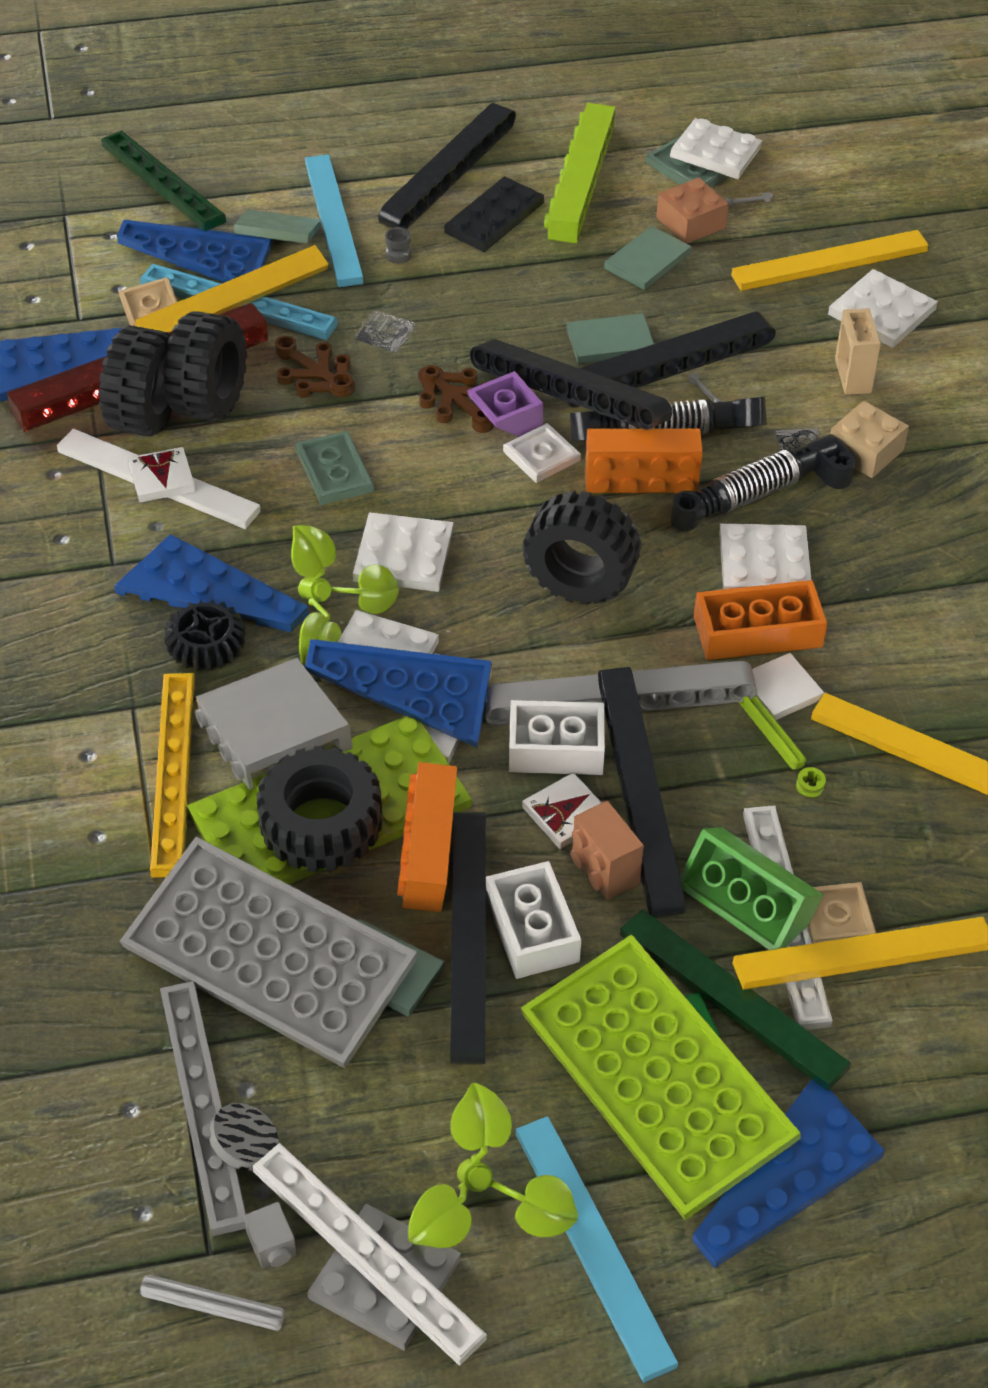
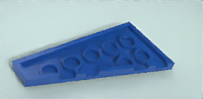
(207, 253)
(38, 358)
(187, 574)
(435, 688)
(826, 1156)

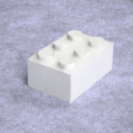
(556, 737)
(533, 919)

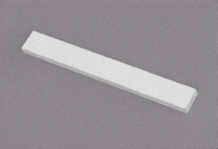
(115, 461)
(806, 996)
(370, 1254)

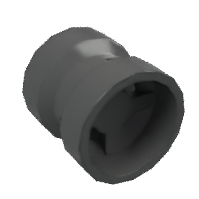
(398, 244)

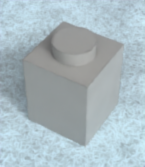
(270, 1236)

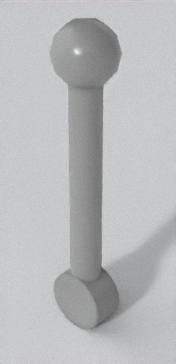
(767, 197)
(694, 378)

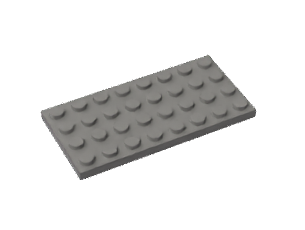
(270, 951)

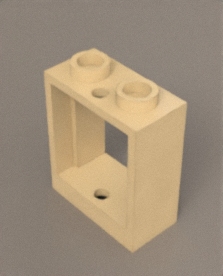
(857, 351)

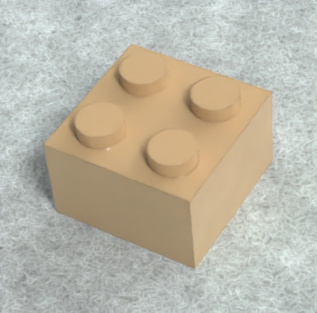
(871, 437)

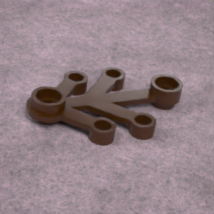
(434, 378)
(337, 384)

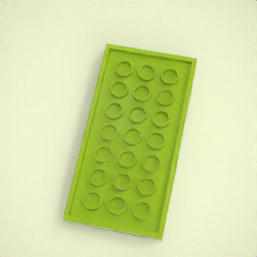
(392, 751)
(660, 1076)

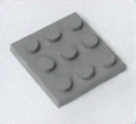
(356, 1299)

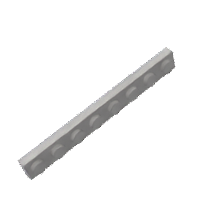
(202, 1103)

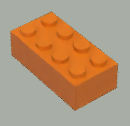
(643, 460)
(759, 620)
(427, 837)

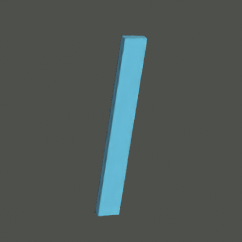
(334, 221)
(274, 311)
(601, 1256)

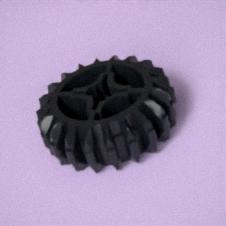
(204, 635)

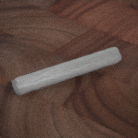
(212, 1302)

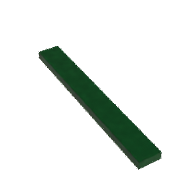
(164, 181)
(741, 1005)

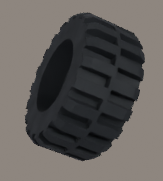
(204, 366)
(132, 382)
(591, 523)
(320, 841)

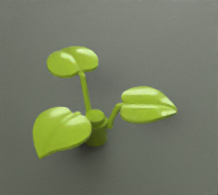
(312, 552)
(476, 1123)

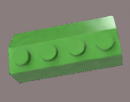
(748, 889)

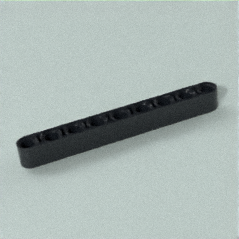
(447, 167)
(686, 351)
(573, 384)
(641, 792)
(468, 939)

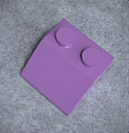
(509, 404)

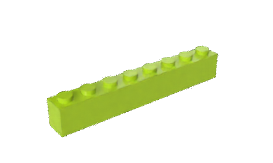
(580, 173)

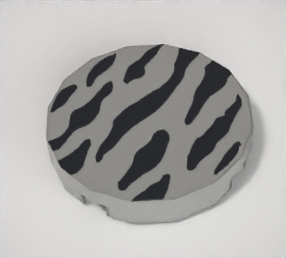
(242, 1135)

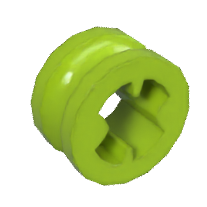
(814, 774)

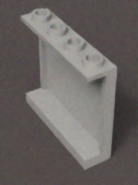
(270, 717)

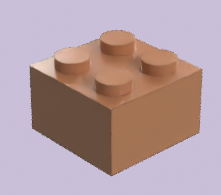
(692, 210)
(606, 850)

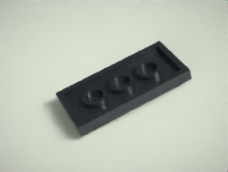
(494, 214)

